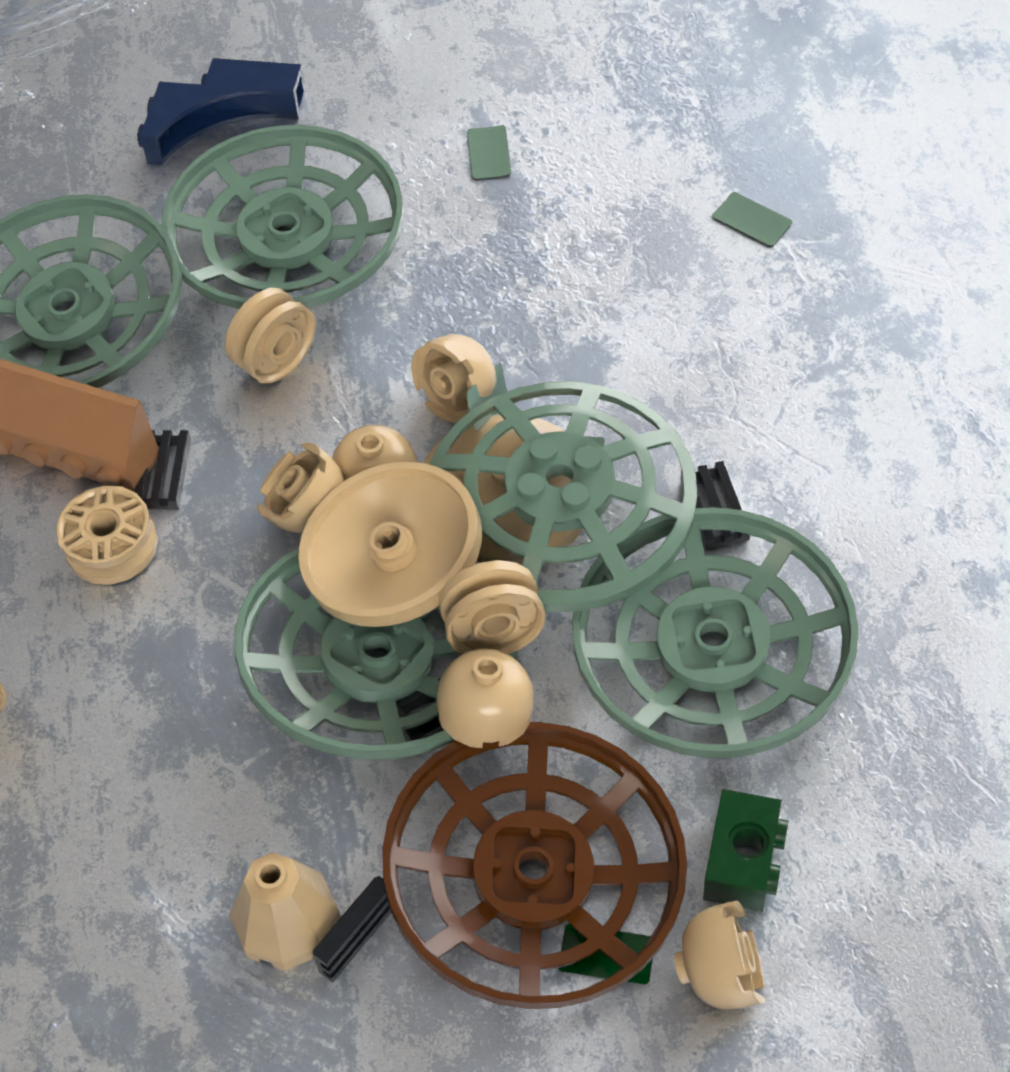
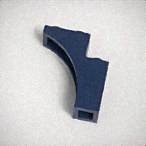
(226, 95)

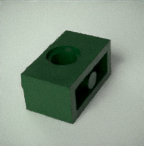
(744, 821)

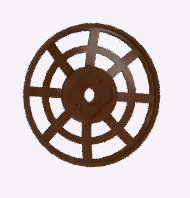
(539, 837)

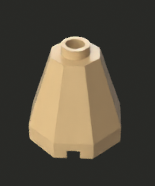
(283, 911)

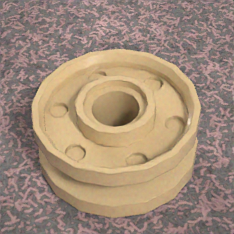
(270, 335)
(107, 535)
(491, 607)

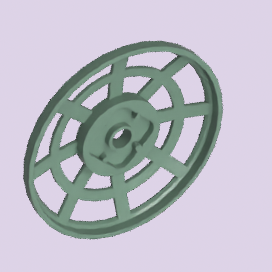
(284, 206)
(85, 286)
(582, 499)
(736, 618)
(346, 669)

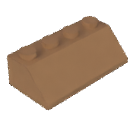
(74, 427)

